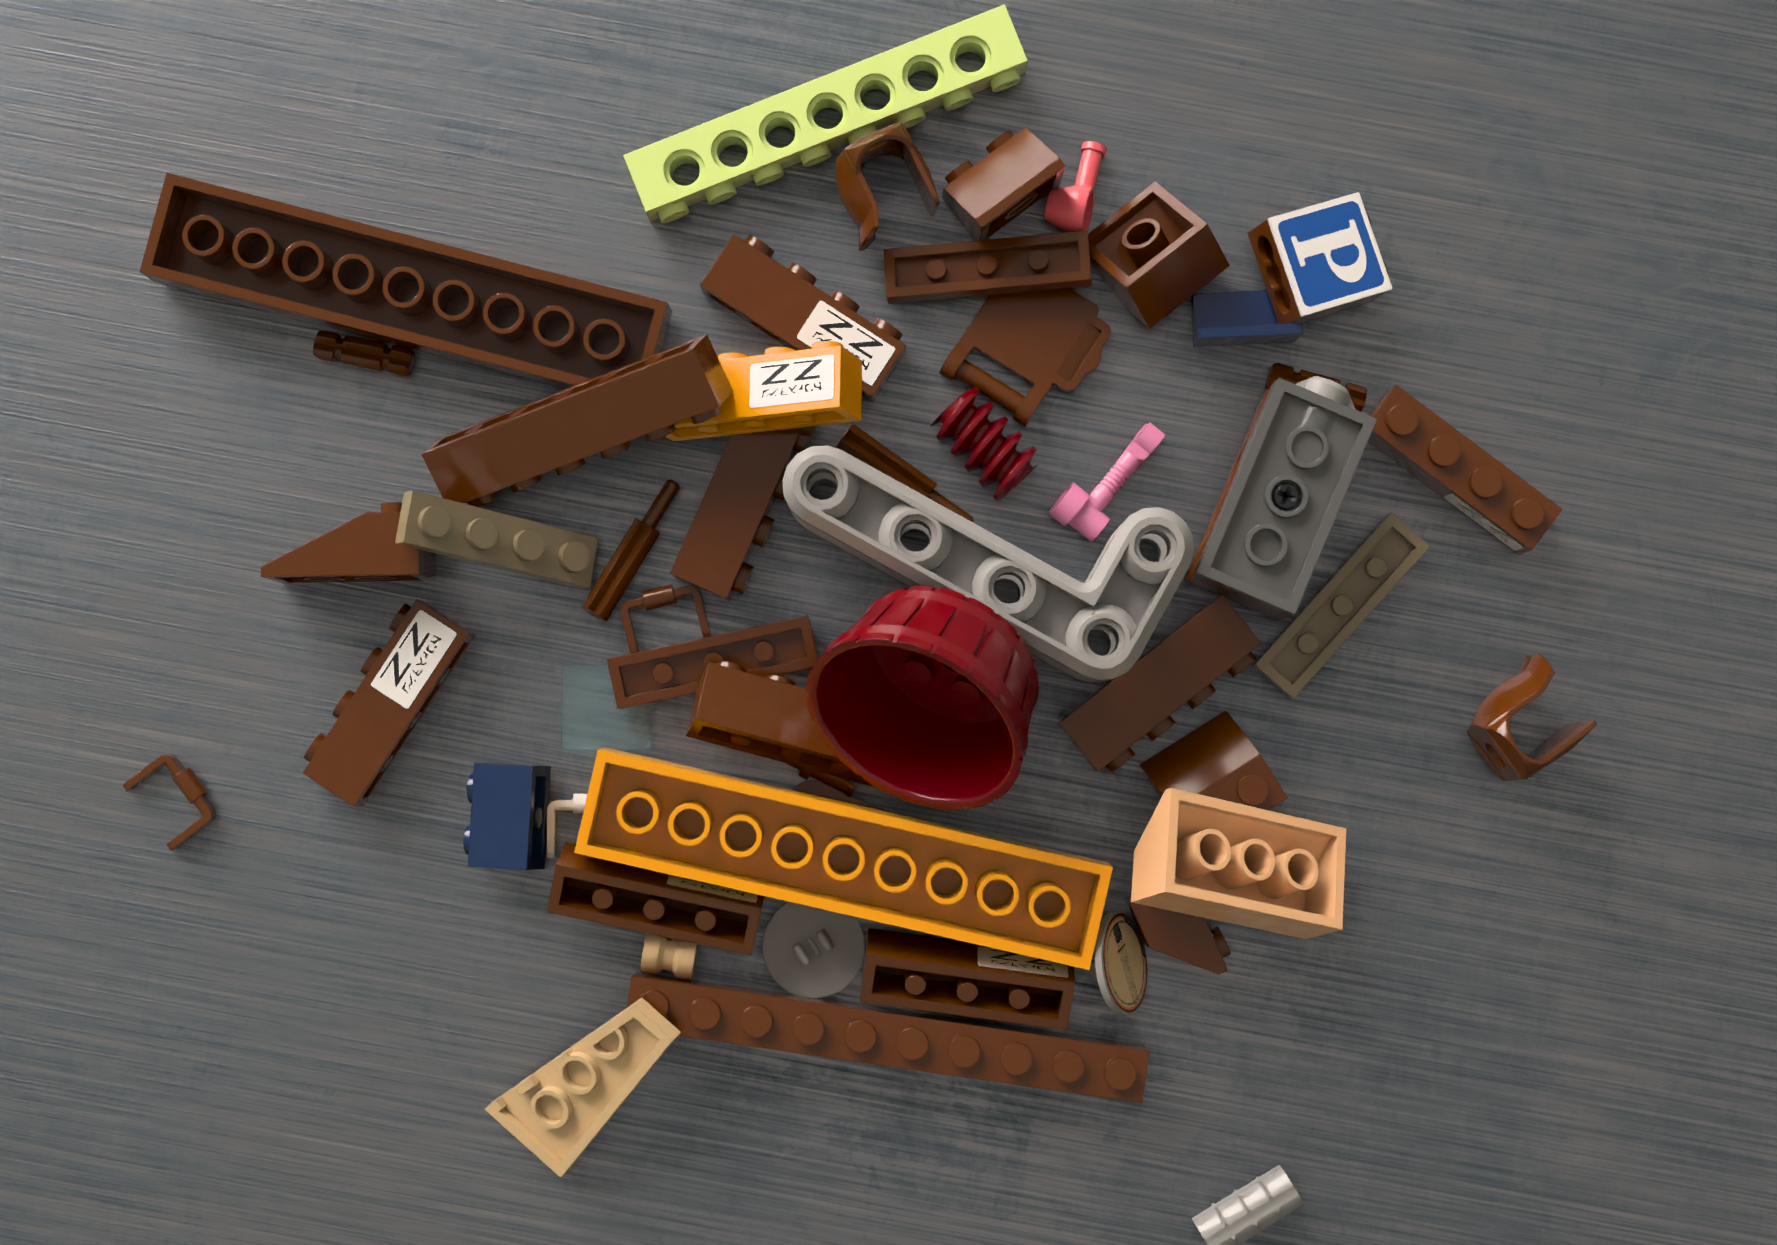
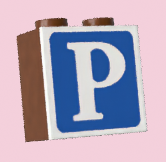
(1319, 260)

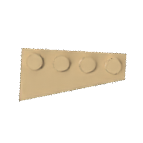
(580, 1090)

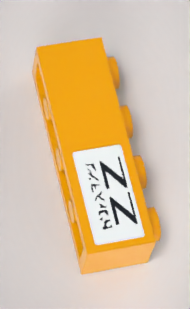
(784, 392)

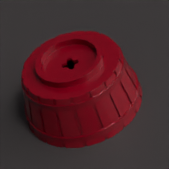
(928, 698)

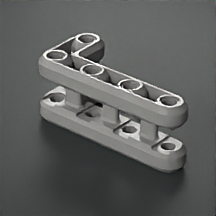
(1053, 611)

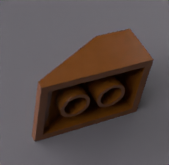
(355, 553)

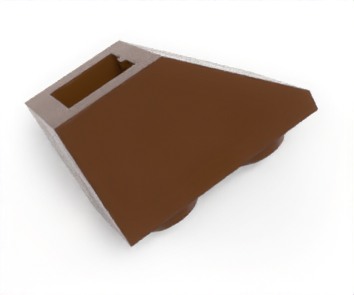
(1181, 936)

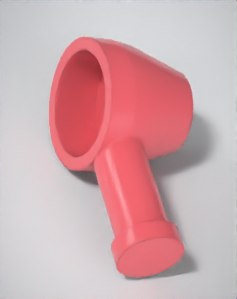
(1072, 206)

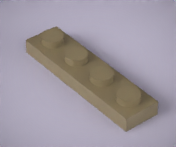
(496, 540)
(1341, 605)

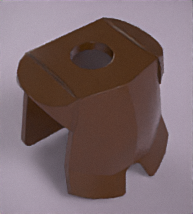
(854, 188)
(1491, 724)

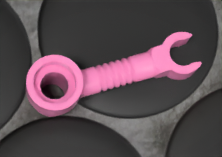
(1085, 510)

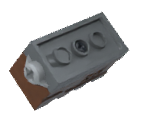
(1282, 496)

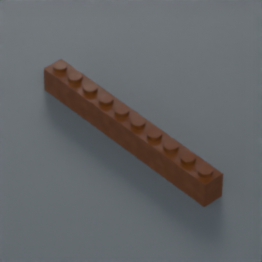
(897, 1037)

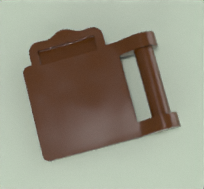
(1036, 335)

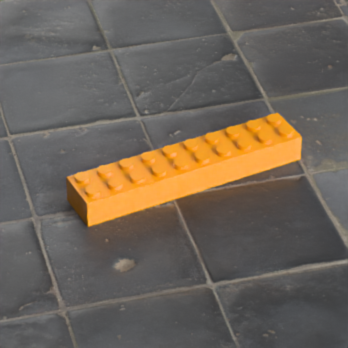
(843, 857)

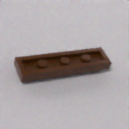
(987, 267)
(676, 667)

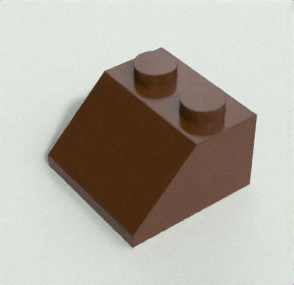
(1003, 183)
(1155, 254)
(1216, 763)

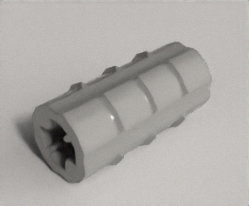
(1249, 1209)

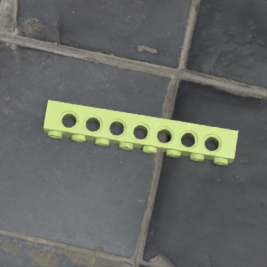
(986, 34)

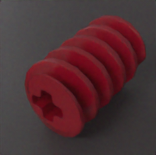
(985, 443)

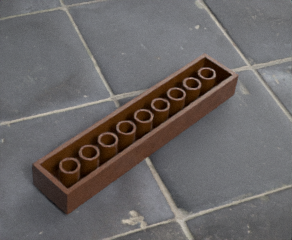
(396, 286)

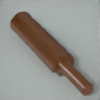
(870, 451)
(628, 556)

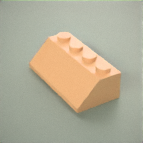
(1241, 866)

